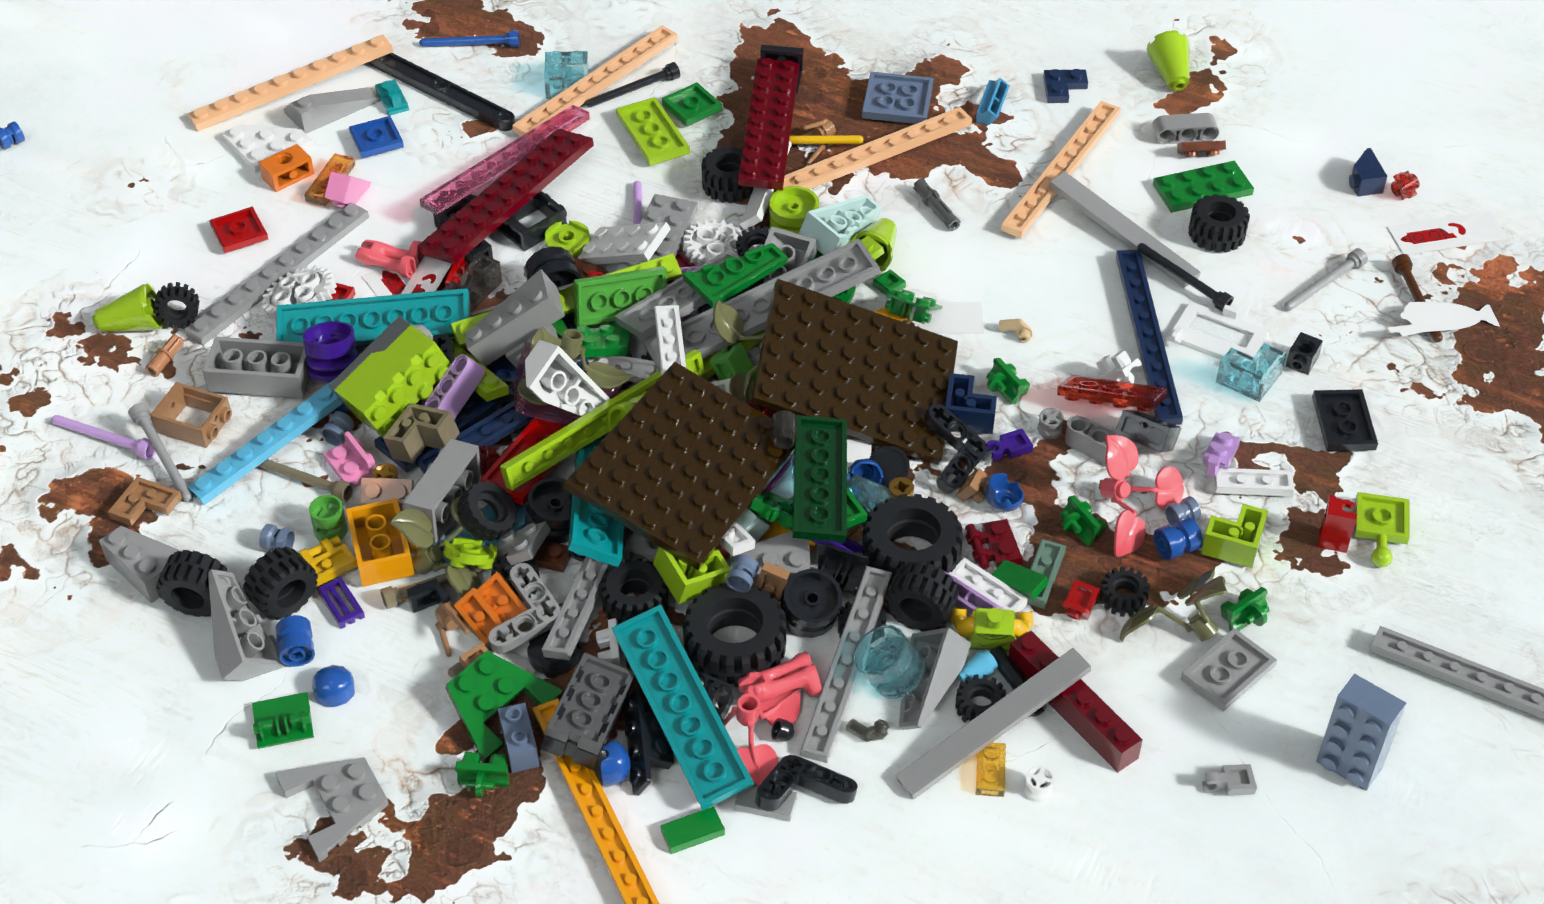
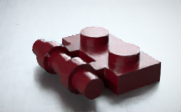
(999, 540)

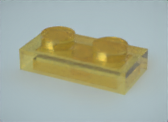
(991, 770)

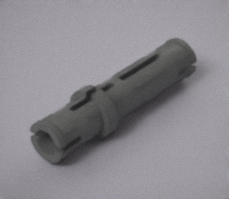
(931, 198)

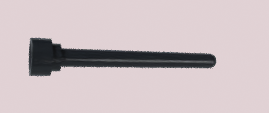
(670, 72)
(1219, 298)

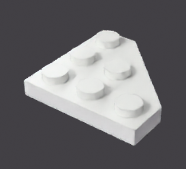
(260, 142)

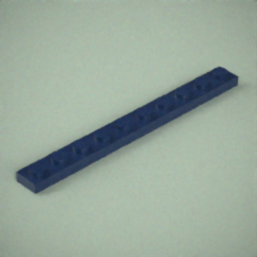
(1148, 333)

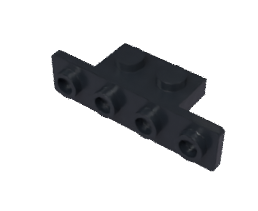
(645, 742)

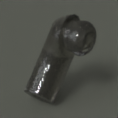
(869, 733)

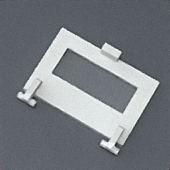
(1217, 331)

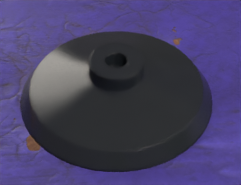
(892, 462)

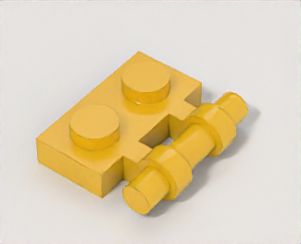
(329, 559)

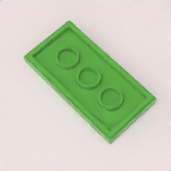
(604, 296)

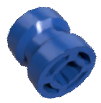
(11, 135)

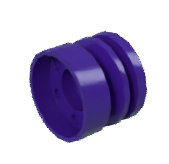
(329, 349)

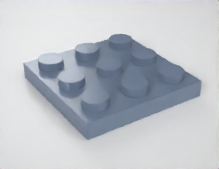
(897, 97)

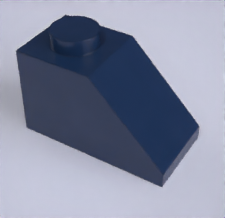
(1368, 175)

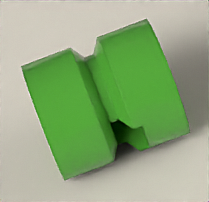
(328, 517)

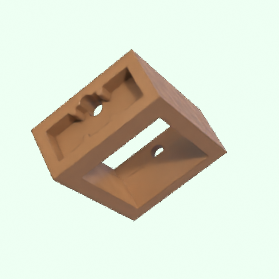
(176, 400)

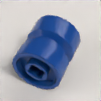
(1179, 539)
(295, 641)

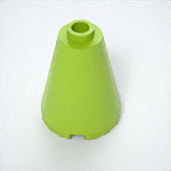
(1171, 58)
(884, 233)
(129, 312)

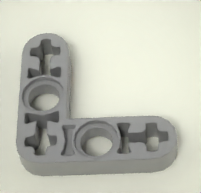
(534, 614)

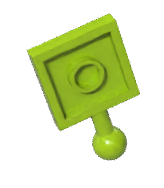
(1382, 520)

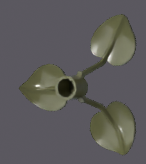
(729, 328)
(600, 373)
(417, 530)
(1199, 621)

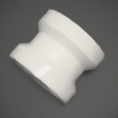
(1034, 778)

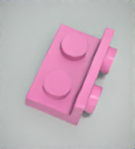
(350, 460)

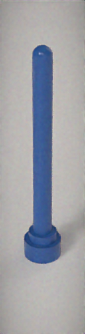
(511, 38)

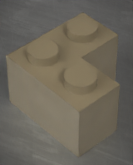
(419, 428)

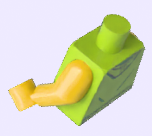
(991, 627)

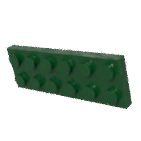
(820, 479)

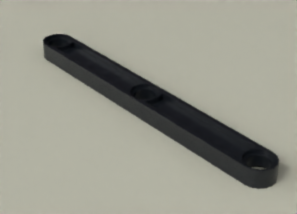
(452, 94)

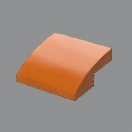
(490, 606)

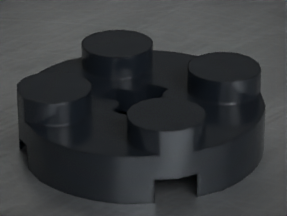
(549, 666)

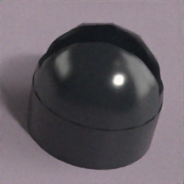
(782, 730)

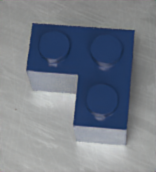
(972, 409)

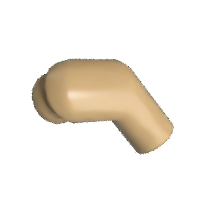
(1018, 326)

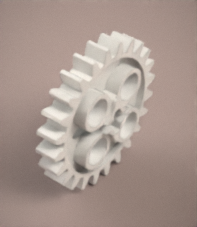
(710, 240)
(299, 287)

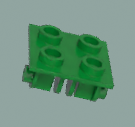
(919, 306)
(282, 720)

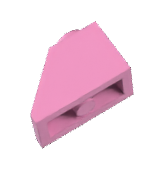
(345, 189)

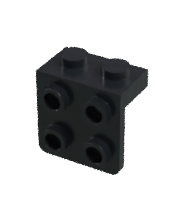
(782, 54)

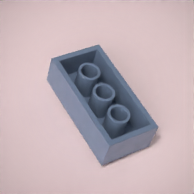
(1360, 731)

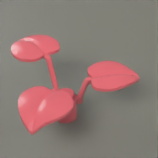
(1119, 460)
(762, 758)

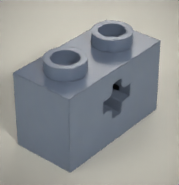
(518, 737)

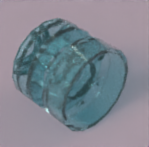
(889, 661)

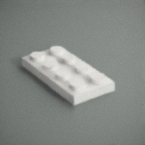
(624, 243)

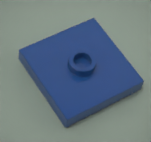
(376, 136)

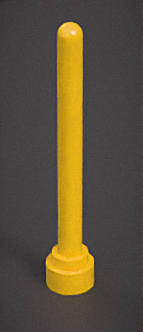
(828, 139)

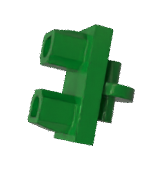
(1004, 379)
(1078, 518)
(1250, 609)
(482, 775)

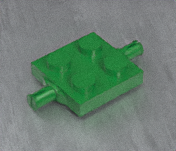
(774, 507)

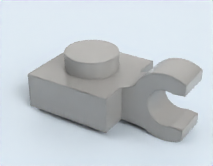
(1234, 778)

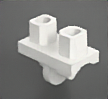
(1117, 367)
(606, 638)

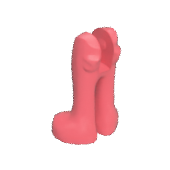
(389, 257)
(790, 675)

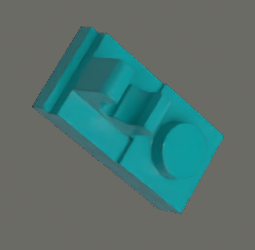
(391, 97)

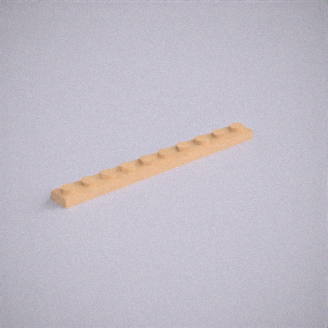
(599, 79)
(289, 82)
(879, 149)
(1067, 160)

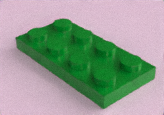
(1184, 188)

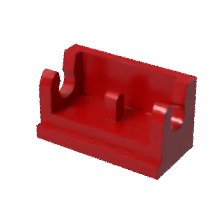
(1337, 525)

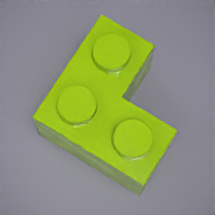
(1234, 540)
(687, 581)

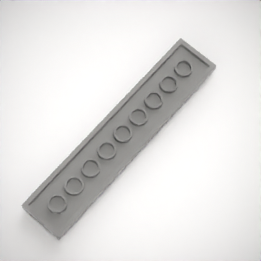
(826, 275)

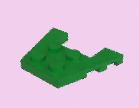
(602, 341)
(488, 686)

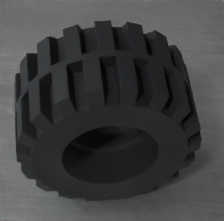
(721, 175)
(1218, 223)
(631, 578)
(186, 582)
(280, 583)
(922, 596)

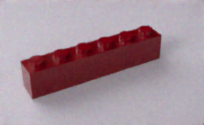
(1080, 706)

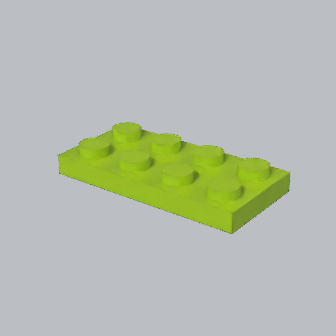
(652, 131)

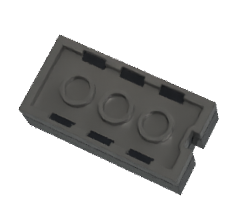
(588, 711)

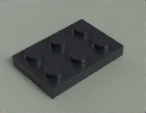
(1344, 420)

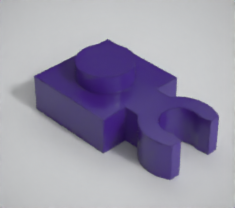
(1011, 443)

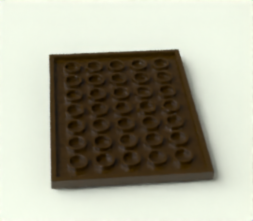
(854, 366)
(681, 465)

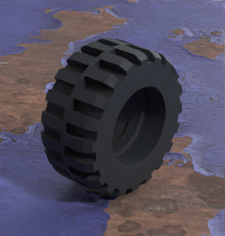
(912, 518)
(726, 608)

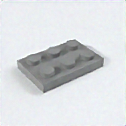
(1228, 669)

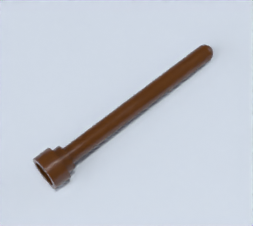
(1403, 265)

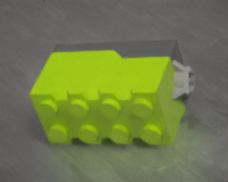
(391, 374)

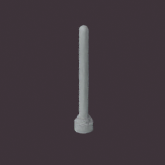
(1354, 259)
(140, 414)

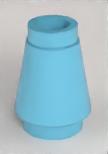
(979, 664)

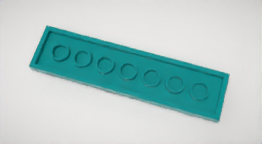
(374, 314)
(591, 530)
(682, 707)

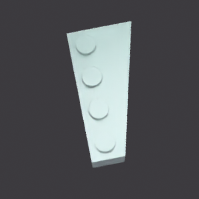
(839, 222)

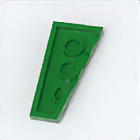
(735, 274)

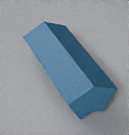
(992, 101)

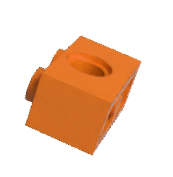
(286, 167)

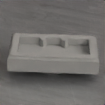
(746, 803)

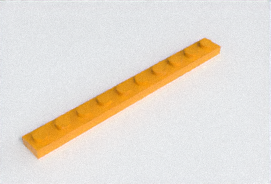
(601, 822)

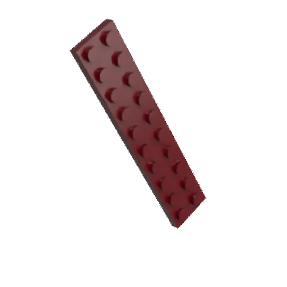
(769, 124)
(505, 196)

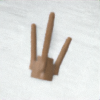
(821, 128)
(450, 619)

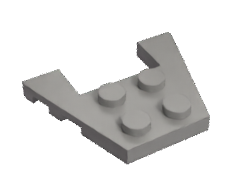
(347, 792)

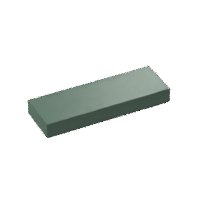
(1047, 562)

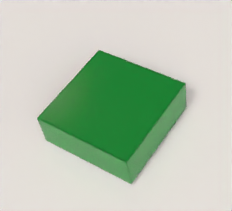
(889, 282)

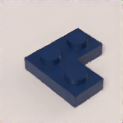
(1060, 81)

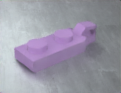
(1220, 452)

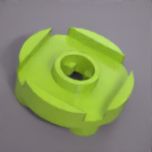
(576, 230)
(470, 552)

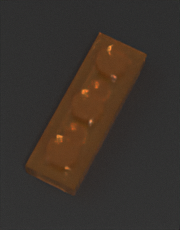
(337, 163)

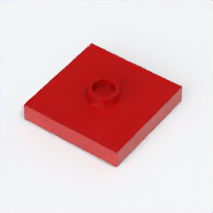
(238, 229)

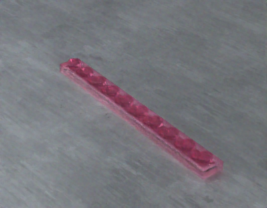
(500, 161)

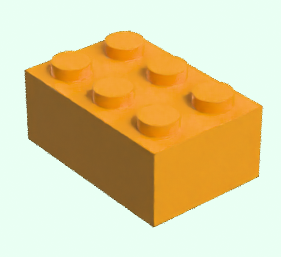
(378, 546)

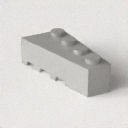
(515, 319)

